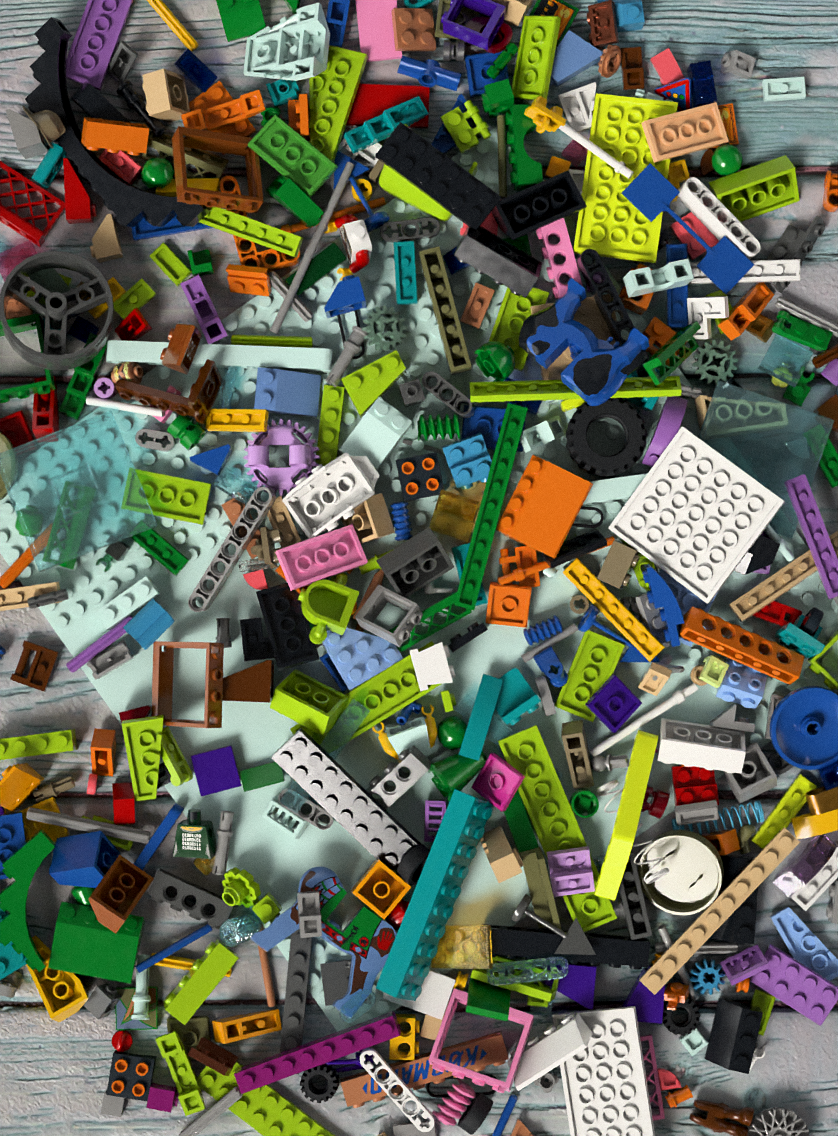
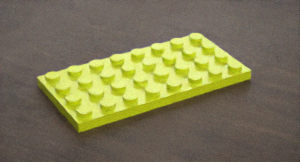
(610, 220)

